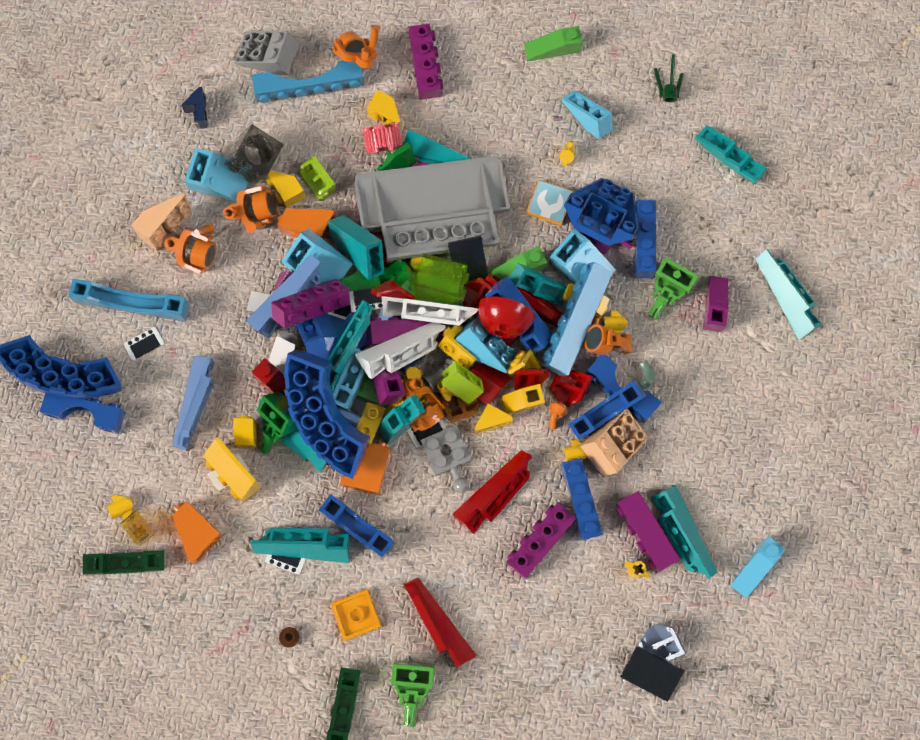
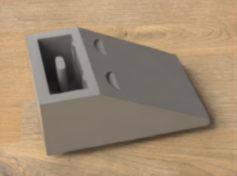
(267, 51)

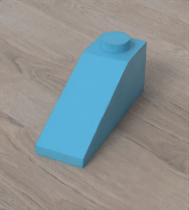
(590, 114)
(349, 383)
(757, 566)

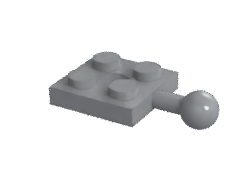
(444, 463)

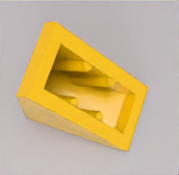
(492, 419)

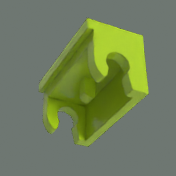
(317, 178)
(462, 382)

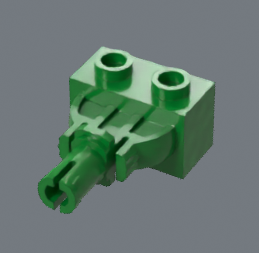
(275, 419)

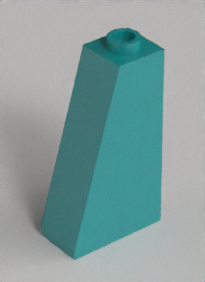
(358, 245)

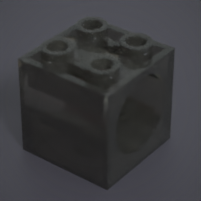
(264, 144)

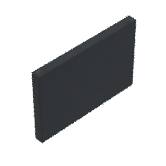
(471, 253)
(652, 673)

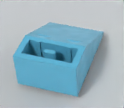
(212, 177)
(309, 243)
(574, 254)
(485, 346)

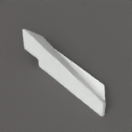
(427, 311)
(399, 350)

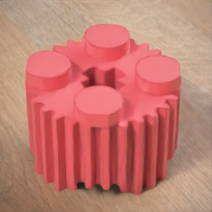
(382, 137)

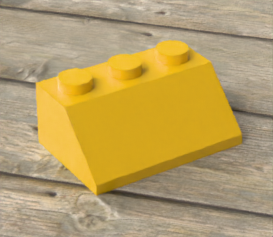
(230, 471)

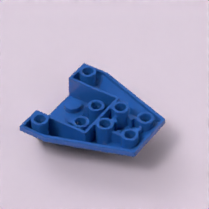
(603, 211)
(323, 333)

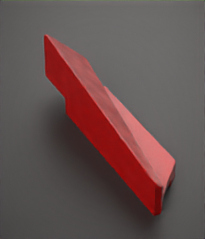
(544, 309)
(495, 493)
(438, 624)

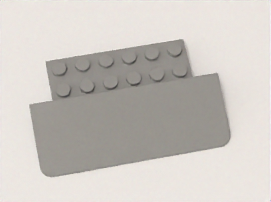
(433, 205)

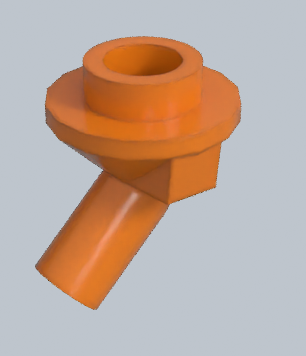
(557, 409)

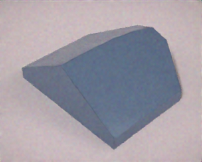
(662, 642)

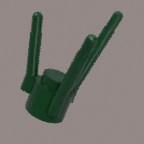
(671, 91)

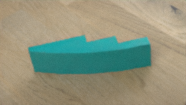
(731, 155)

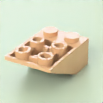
(162, 220)
(614, 443)

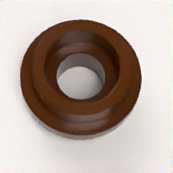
(295, 639)

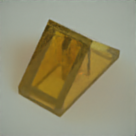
(138, 528)

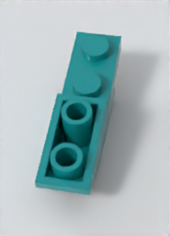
(400, 419)

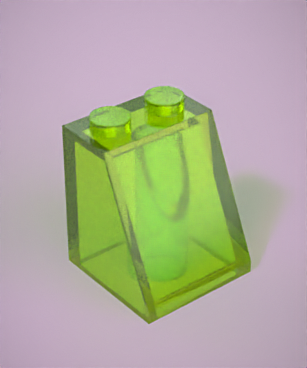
(440, 280)

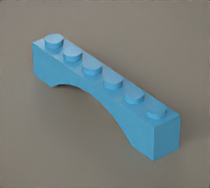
(272, 87)
(101, 296)

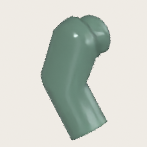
(649, 376)

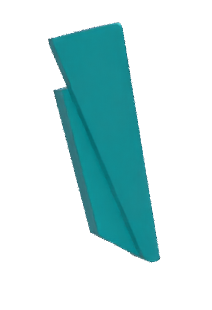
(431, 151)

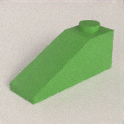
(554, 44)
(532, 258)

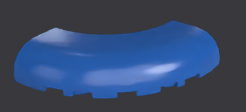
(57, 376)
(318, 416)

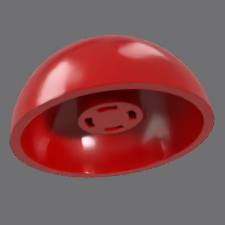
(505, 316)

